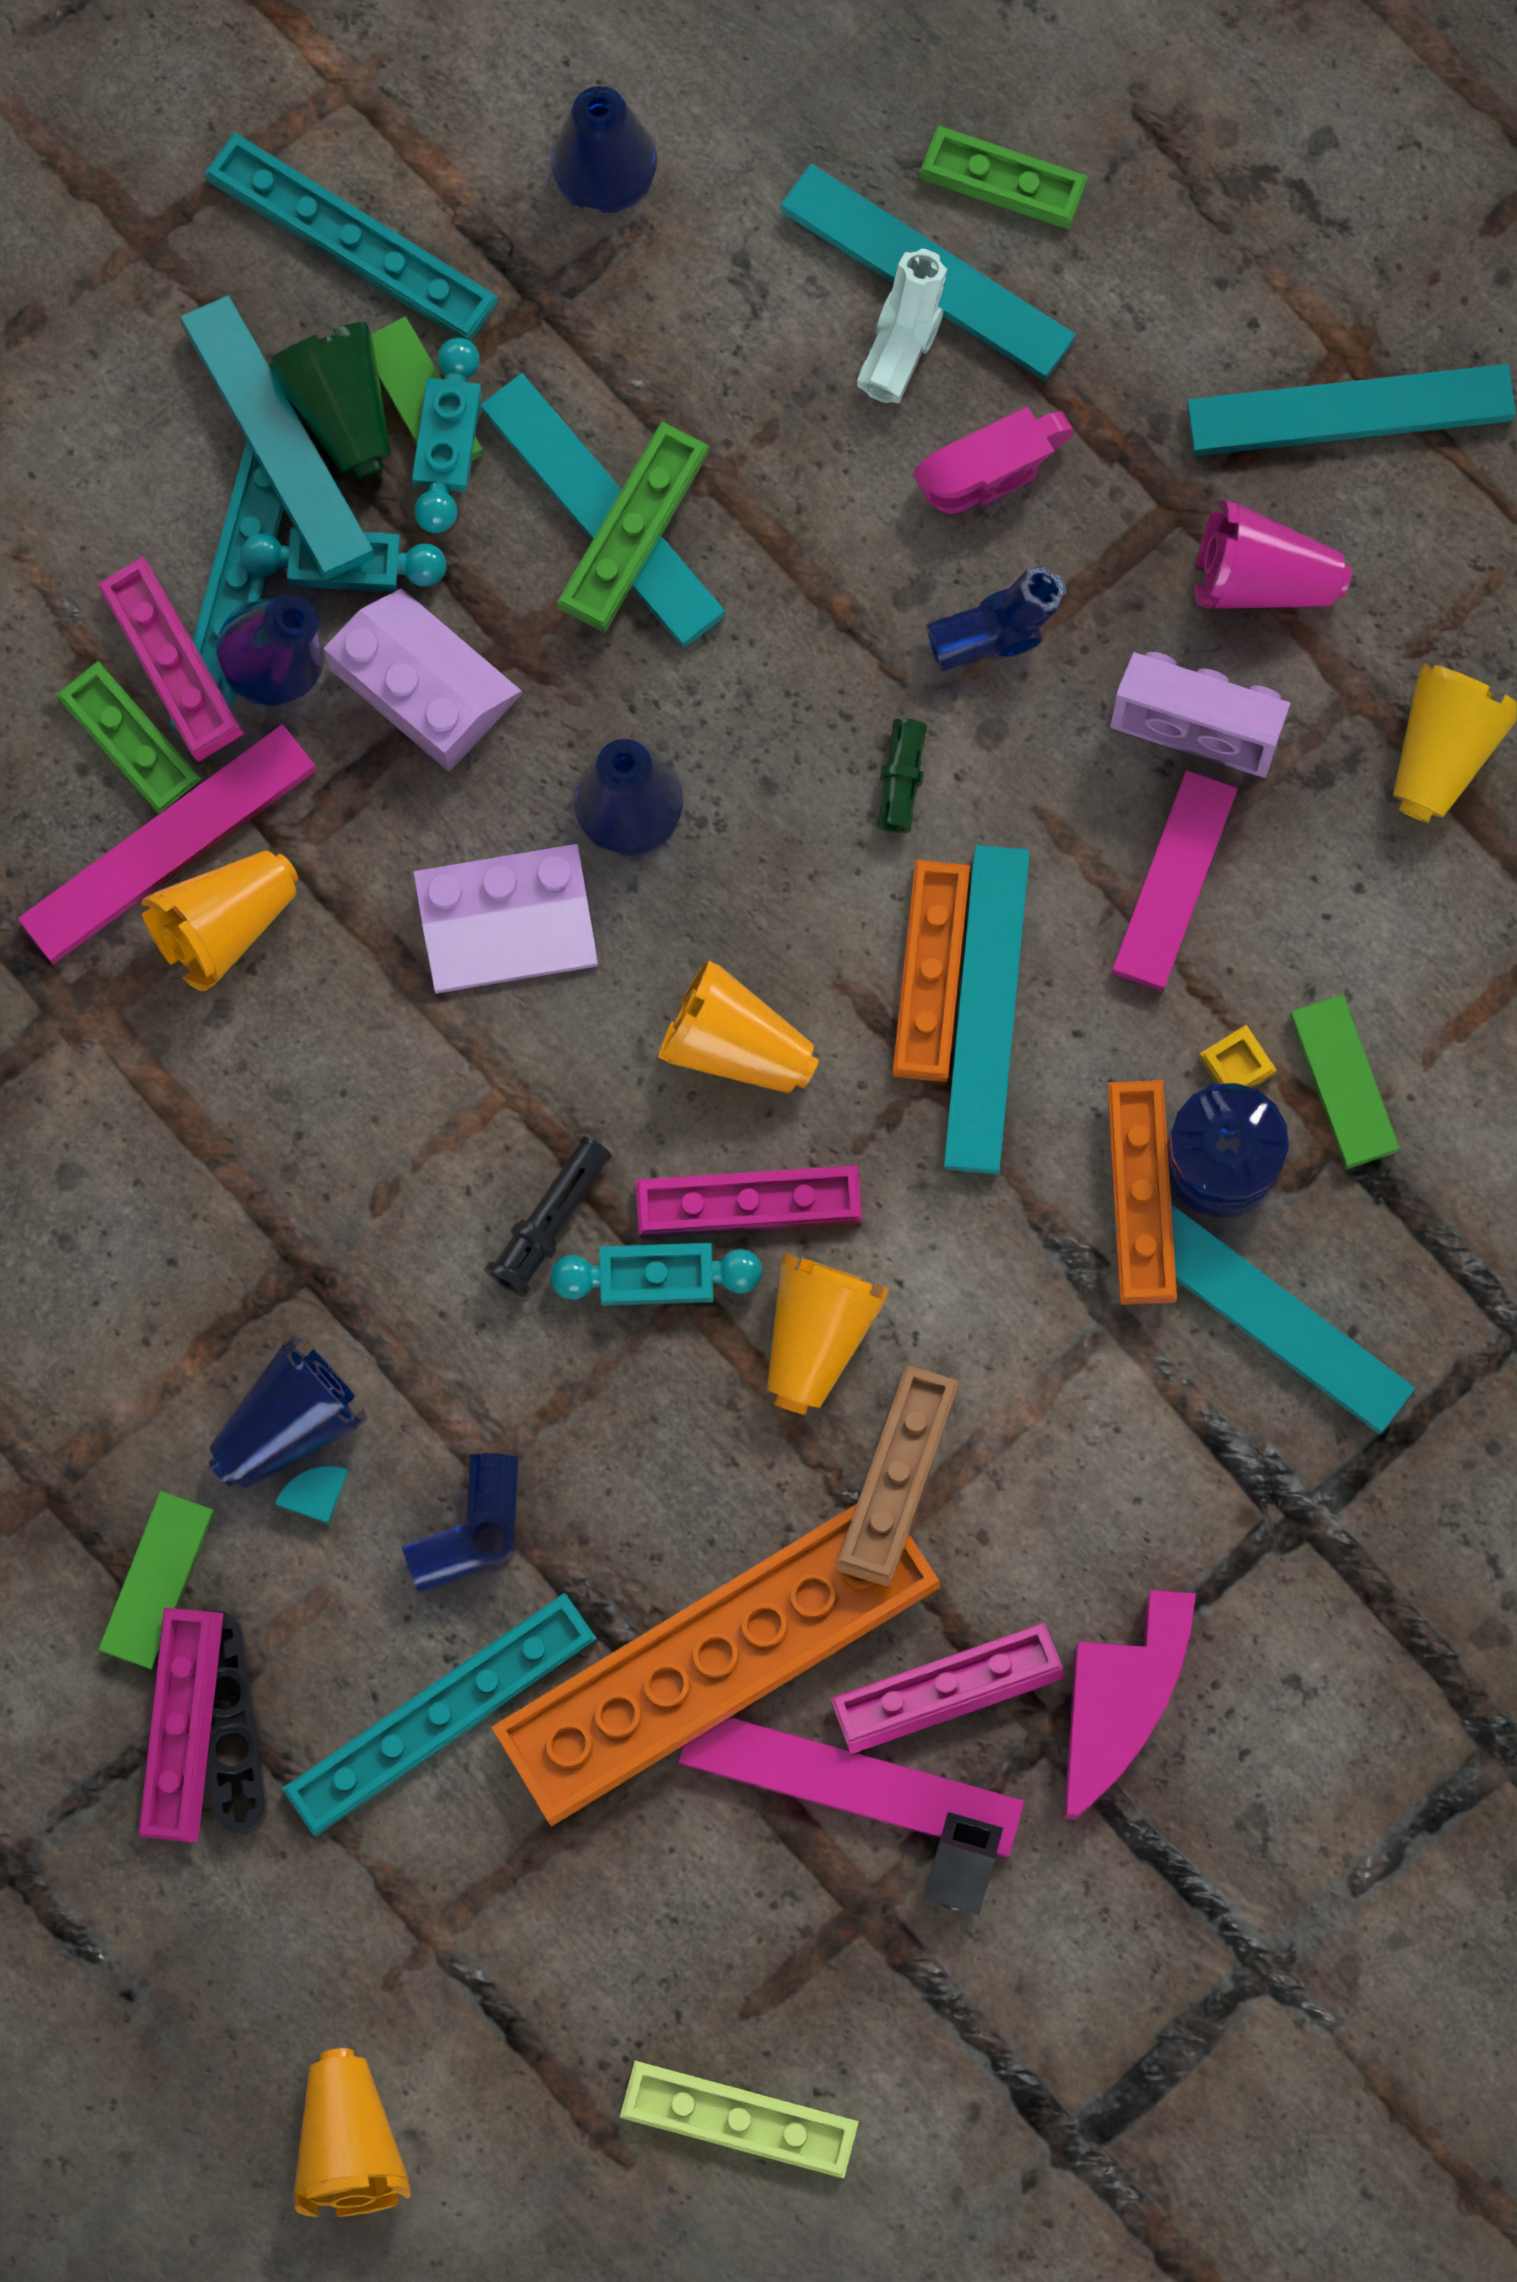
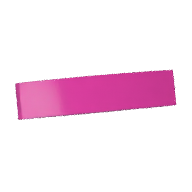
(1121, 1698)

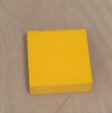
(1238, 1060)

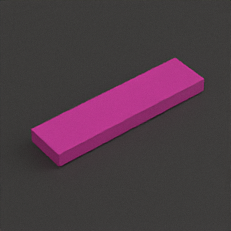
(170, 659)
(1174, 881)
(748, 1201)
(947, 1688)
(180, 1725)

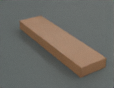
(898, 1476)

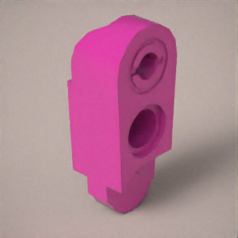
(991, 460)

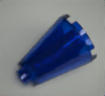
(603, 153)
(272, 649)
(628, 799)
(284, 1417)

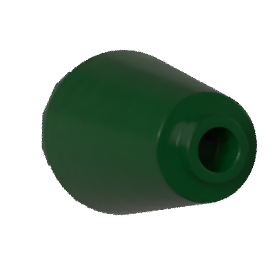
(338, 396)

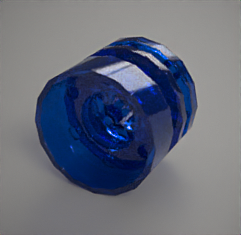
(1226, 1181)

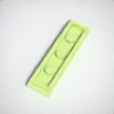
(739, 2119)

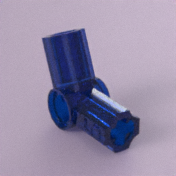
(1001, 624)
(489, 1504)

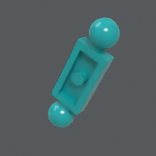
(447, 435)
(422, 564)
(656, 1274)

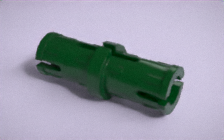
(901, 775)

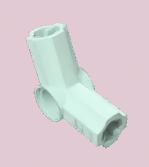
(904, 326)

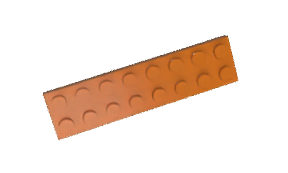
(701, 1668)

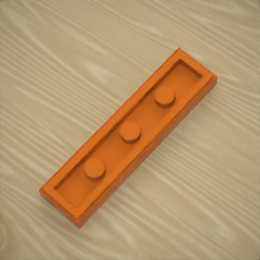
(931, 971)
(1141, 1192)

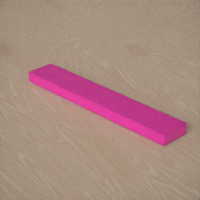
(167, 844)
(846, 1781)

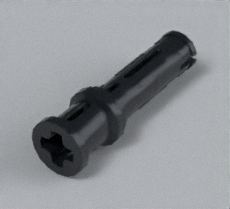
(540, 1244)

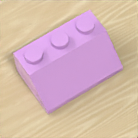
(420, 676)
(1199, 713)
(506, 918)

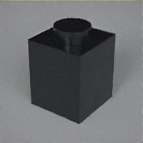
(963, 1863)

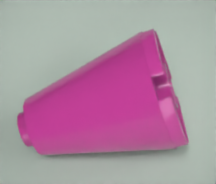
(1265, 564)

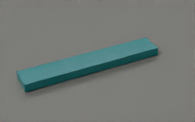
(351, 238)
(967, 297)
(1351, 410)
(277, 438)
(588, 495)
(251, 511)
(986, 1010)
(1285, 1326)
(439, 1714)

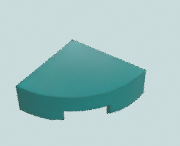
(314, 1493)

